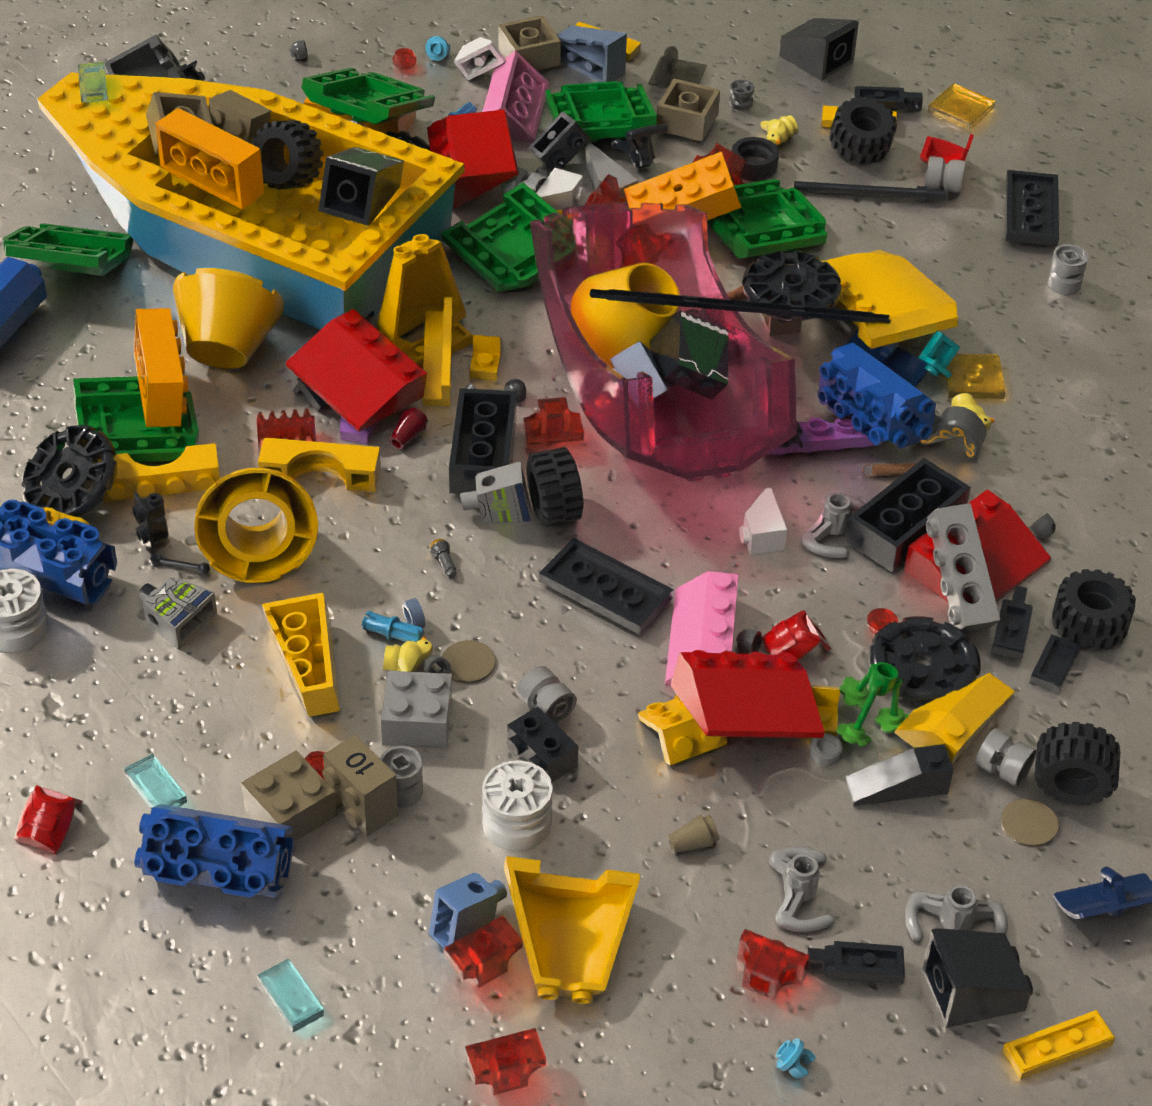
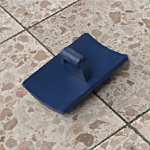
(896, 359)
(1109, 896)

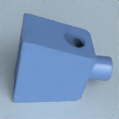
(464, 907)

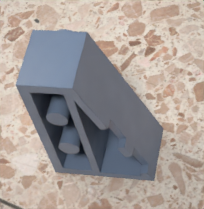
(594, 52)
(640, 359)

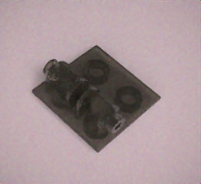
(671, 68)

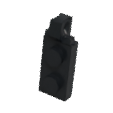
(893, 97)
(1013, 625)
(859, 961)

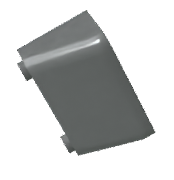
(147, 59)

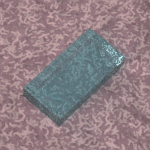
(92, 82)
(154, 783)
(290, 995)

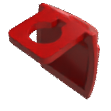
(944, 149)
(794, 636)
(46, 819)

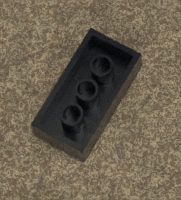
(481, 435)
(900, 512)

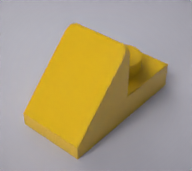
(486, 357)
(827, 704)

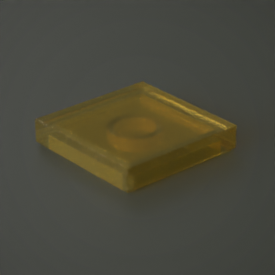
(961, 106)
(976, 375)

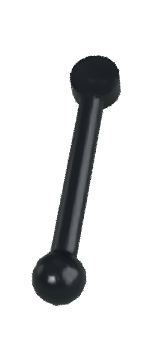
(156, 560)

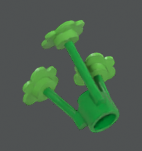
(881, 680)

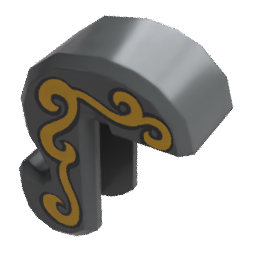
(961, 424)

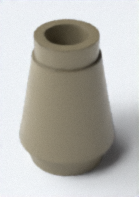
(694, 835)

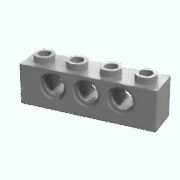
(976, 582)

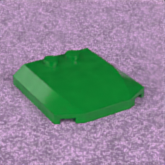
(365, 96)
(603, 108)
(769, 220)
(501, 240)
(69, 248)
(117, 411)

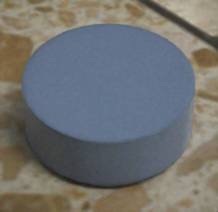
(413, 613)

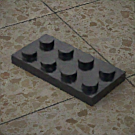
(1032, 208)
(606, 585)

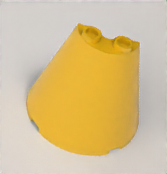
(416, 284)
(569, 926)

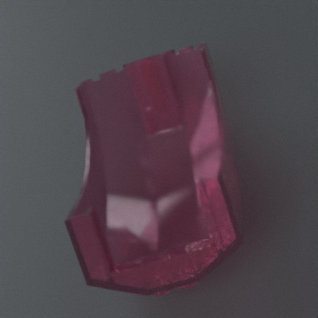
(678, 428)

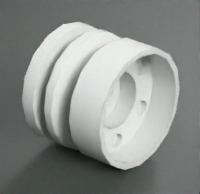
(21, 611)
(517, 805)

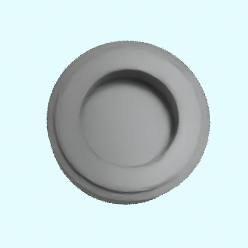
(825, 750)

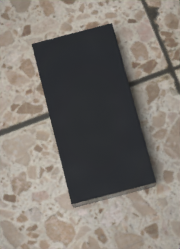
(1054, 664)

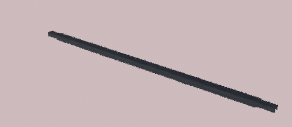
(737, 305)

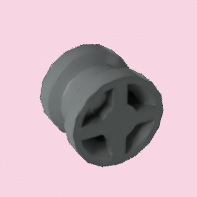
(741, 94)

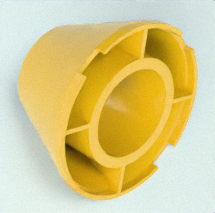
(224, 315)
(618, 325)
(261, 551)

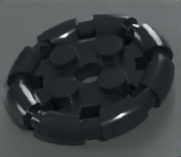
(769, 277)
(52, 461)
(926, 645)

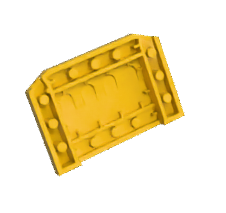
(896, 288)

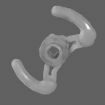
(832, 520)
(801, 879)
(956, 910)

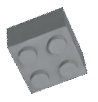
(416, 709)

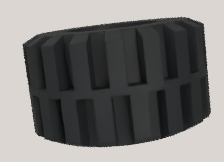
(863, 130)
(303, 152)
(554, 486)
(1093, 609)
(1077, 763)

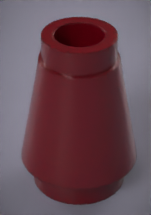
(409, 427)

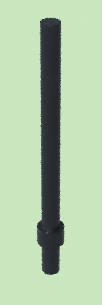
(919, 193)

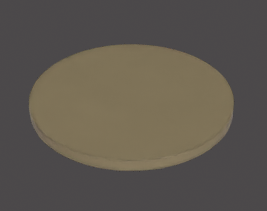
(470, 661)
(1029, 822)

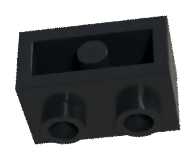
(559, 142)
(541, 741)

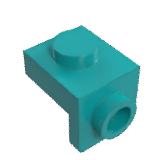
(939, 354)

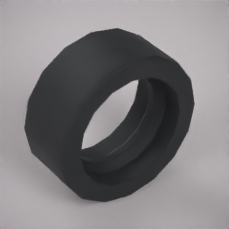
(759, 148)

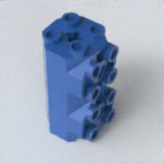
(20, 294)
(878, 398)
(61, 555)
(214, 851)

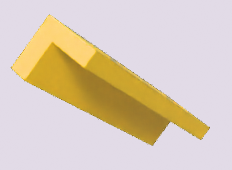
(438, 355)

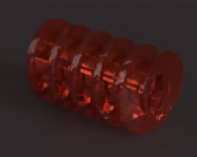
(286, 427)

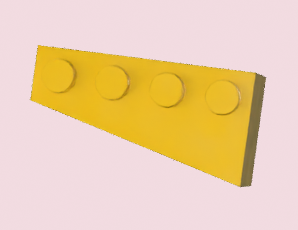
(306, 645)

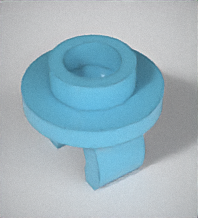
(437, 48)
(790, 1055)

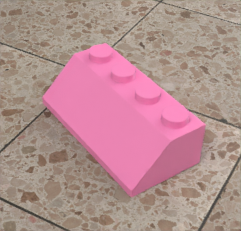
(521, 93)
(703, 616)

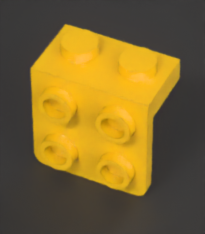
(678, 731)

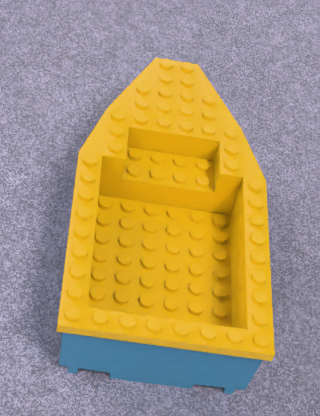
(307, 256)

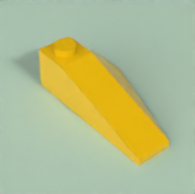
(956, 717)

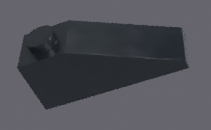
(904, 776)

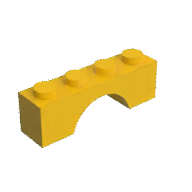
(354, 464)
(193, 471)

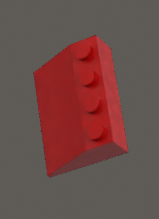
(479, 142)
(358, 371)
(1007, 546)
(747, 694)

